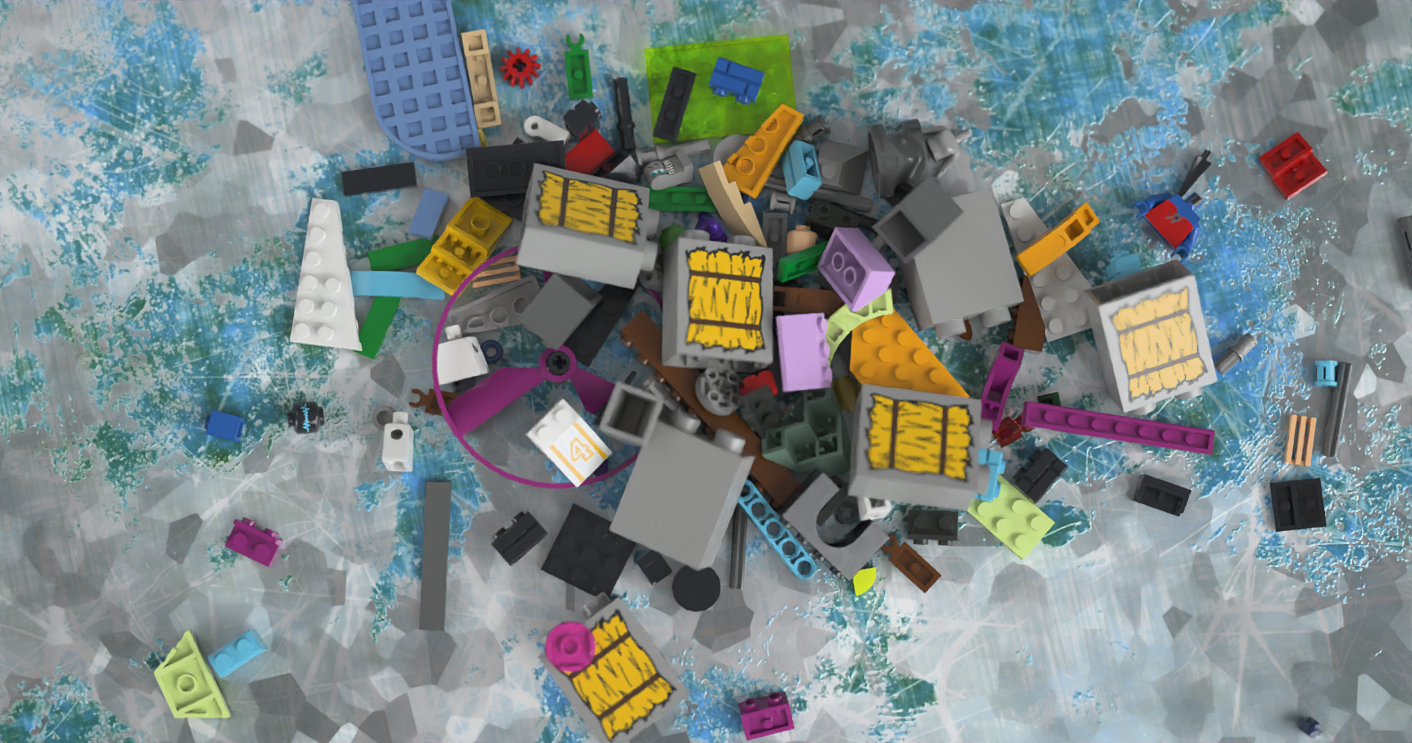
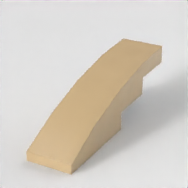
(728, 202)

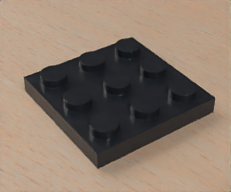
(588, 553)

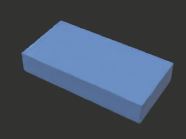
(428, 214)

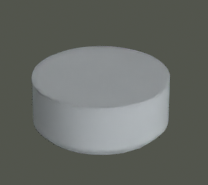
(382, 416)

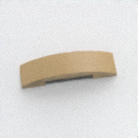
(481, 79)

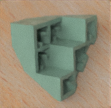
(810, 435)

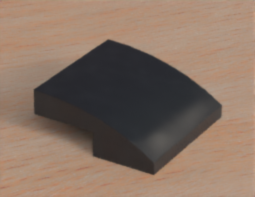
(1298, 504)

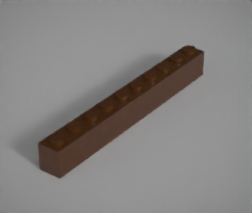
(646, 340)

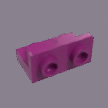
(253, 542)
(766, 715)

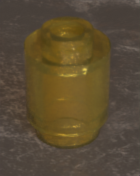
(846, 393)

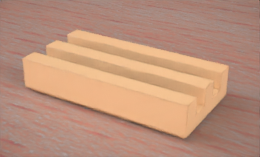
(515, 268)
(1309, 440)

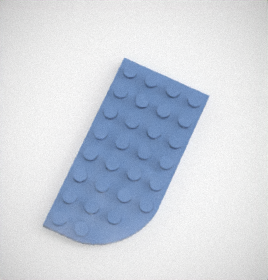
(417, 76)

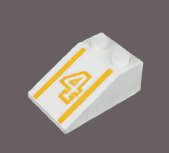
(568, 442)

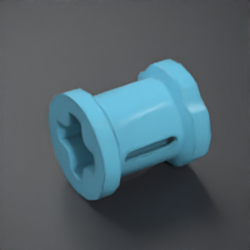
(1327, 367)

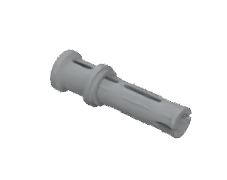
(661, 153)

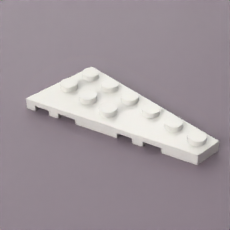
(1056, 286)
(325, 294)

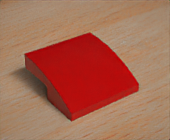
(588, 154)
(1292, 166)

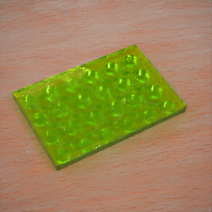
(718, 116)

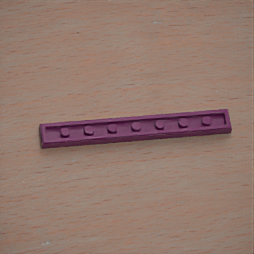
(1117, 428)

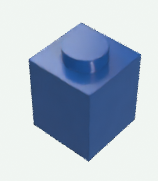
(224, 426)

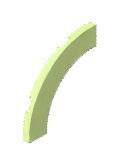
(845, 320)

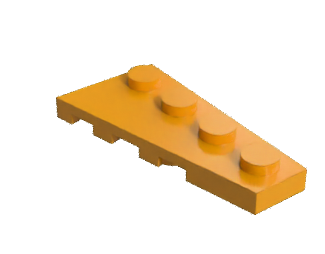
(762, 151)

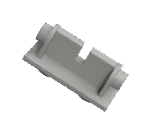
(651, 386)

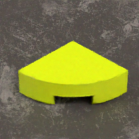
(864, 580)

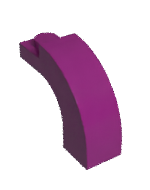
(999, 382)

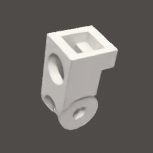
(543, 130)

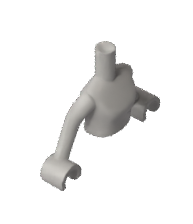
(943, 145)

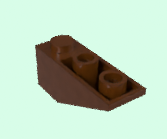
(806, 300)
(1028, 324)

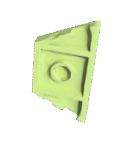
(189, 682)

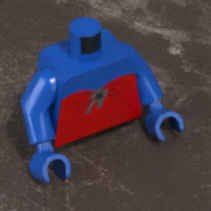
(1173, 220)

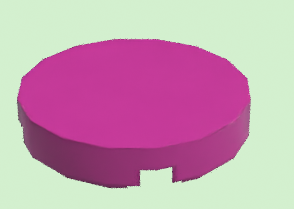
(570, 646)

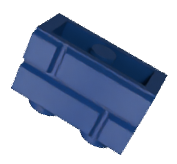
(736, 81)

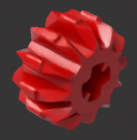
(512, 73)

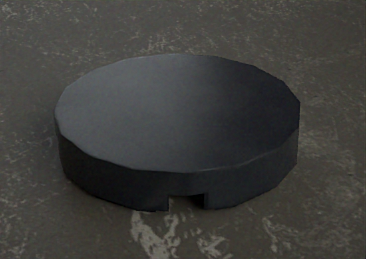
(696, 588)

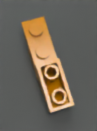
(1057, 240)

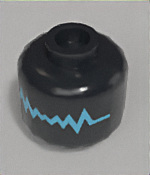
(306, 417)

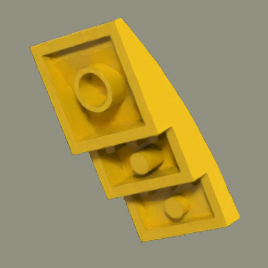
(464, 245)

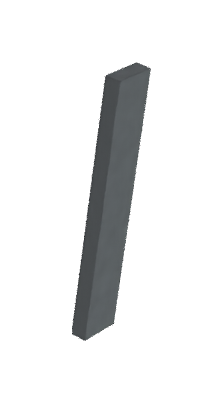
(435, 556)

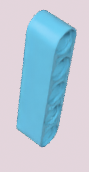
(782, 536)

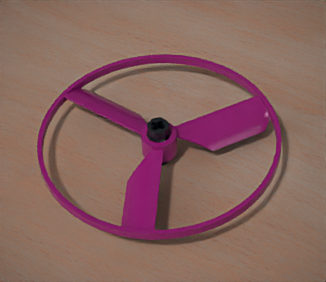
(511, 383)

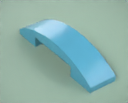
(393, 285)

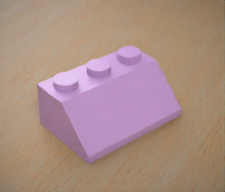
(854, 268)
(804, 351)

